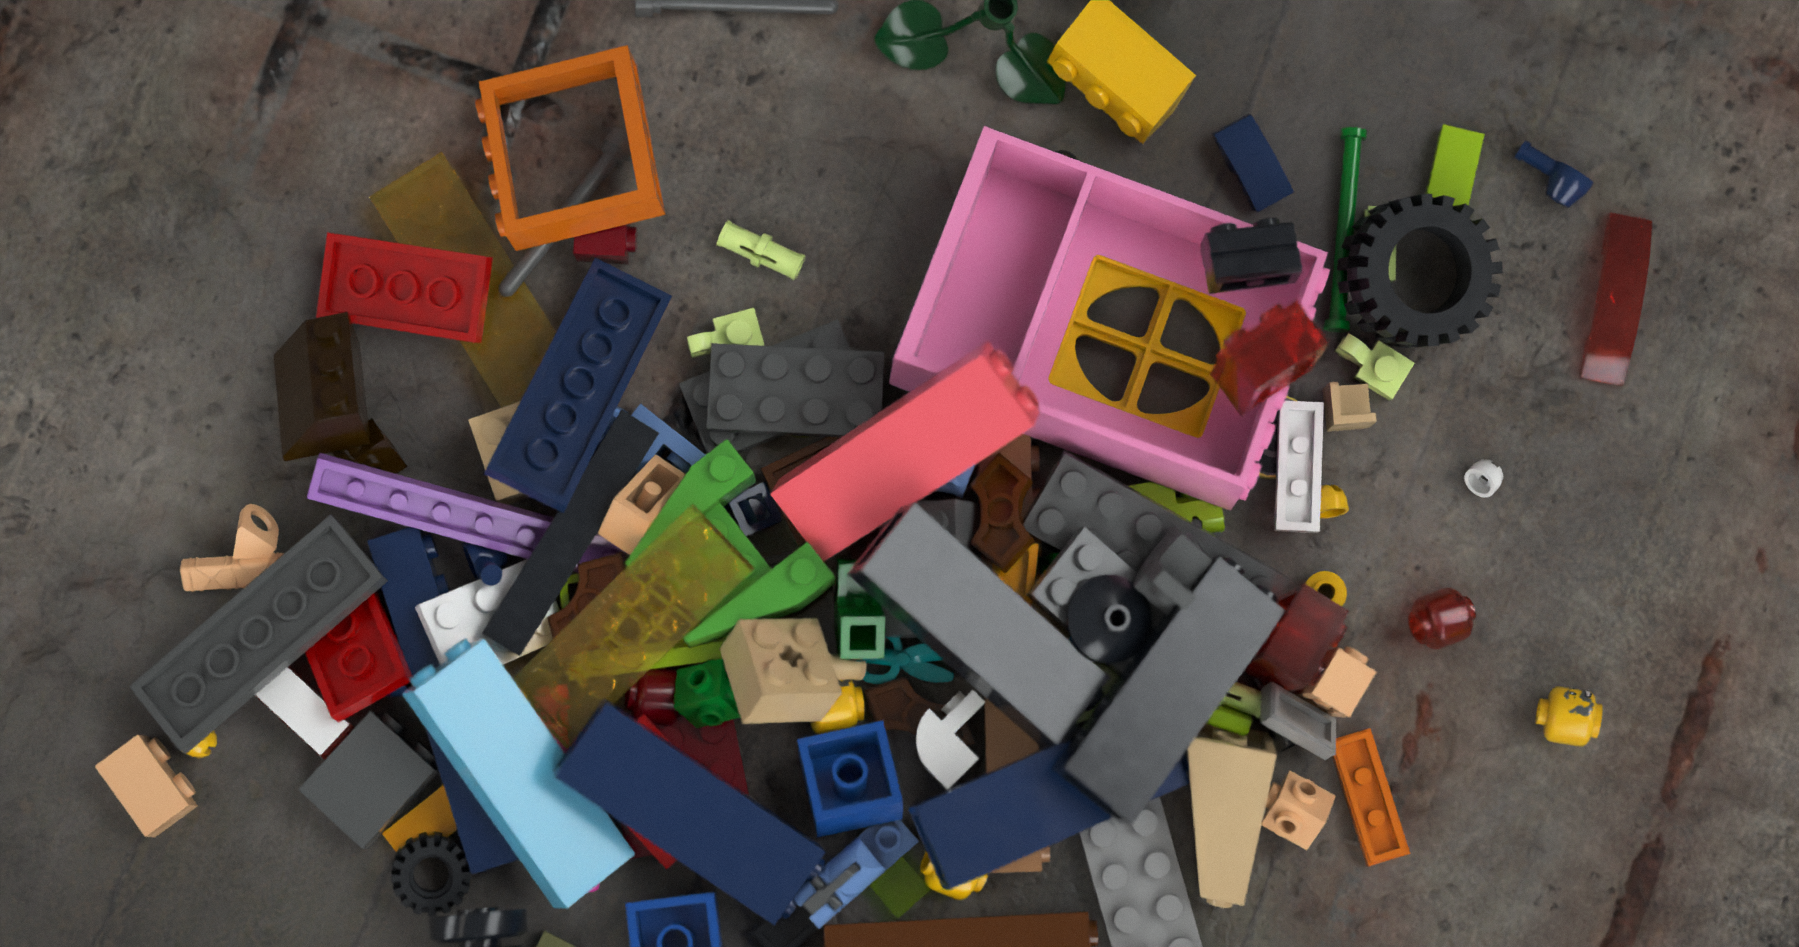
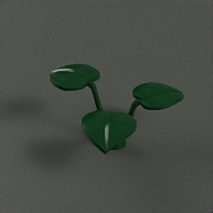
(916, 41)

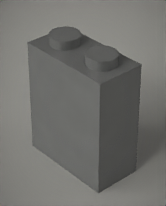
(370, 778)

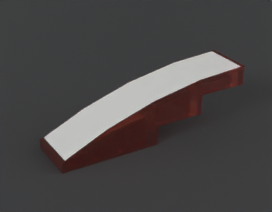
(304, 711)

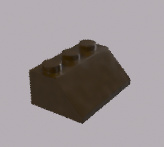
(321, 389)

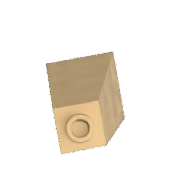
(1228, 803)

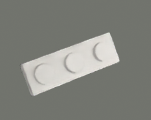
(1299, 467)

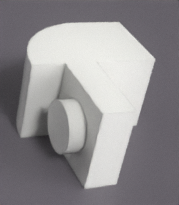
(938, 745)

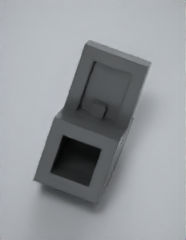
(1172, 571)

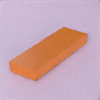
(1369, 798)

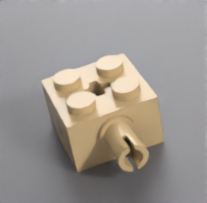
(784, 670)

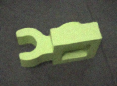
(734, 328)
(1379, 367)

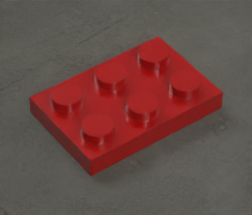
(358, 660)

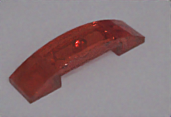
(1618, 299)

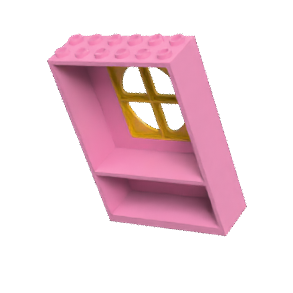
(1026, 260)

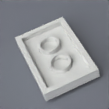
(467, 612)

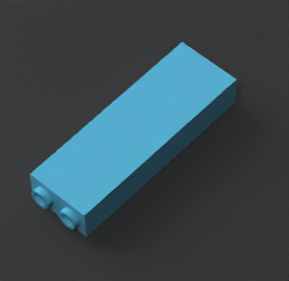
(509, 768)

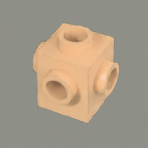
(1297, 809)

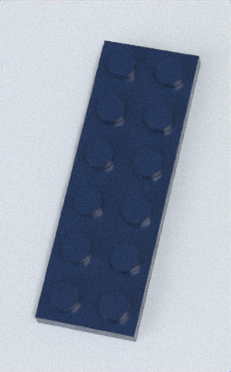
(578, 385)

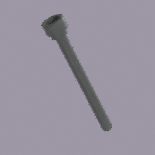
(646, 8)
(614, 152)

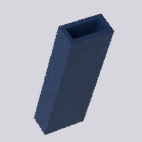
(690, 812)
(1009, 815)

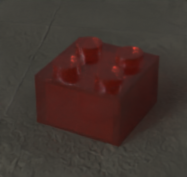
(1268, 356)
(1299, 640)

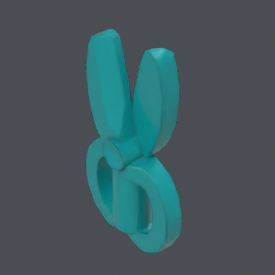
(912, 660)

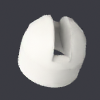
(1479, 485)

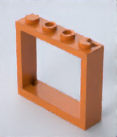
(588, 216)

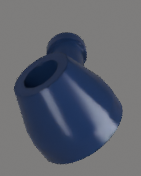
(1564, 183)
(485, 563)

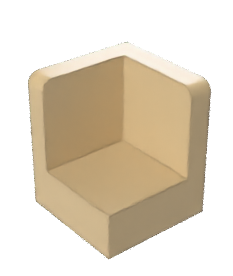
(1347, 407)

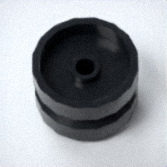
(479, 927)

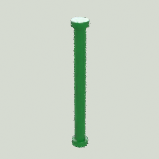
(1346, 218)

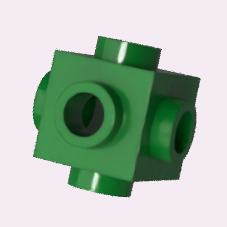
(705, 694)

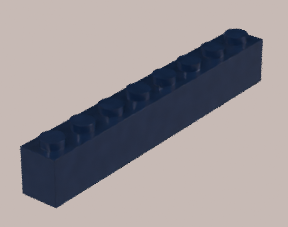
(412, 580)

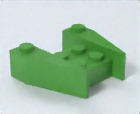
(764, 591)

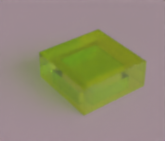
(899, 887)

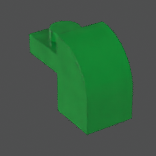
(857, 618)

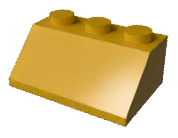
(1121, 69)

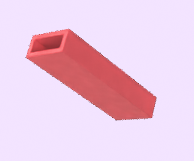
(907, 451)

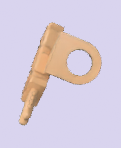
(250, 558)

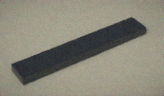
(570, 534)

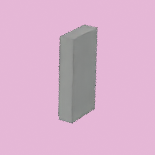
(1298, 721)

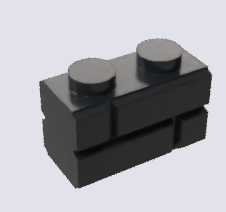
(1250, 256)

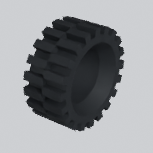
(1370, 281)

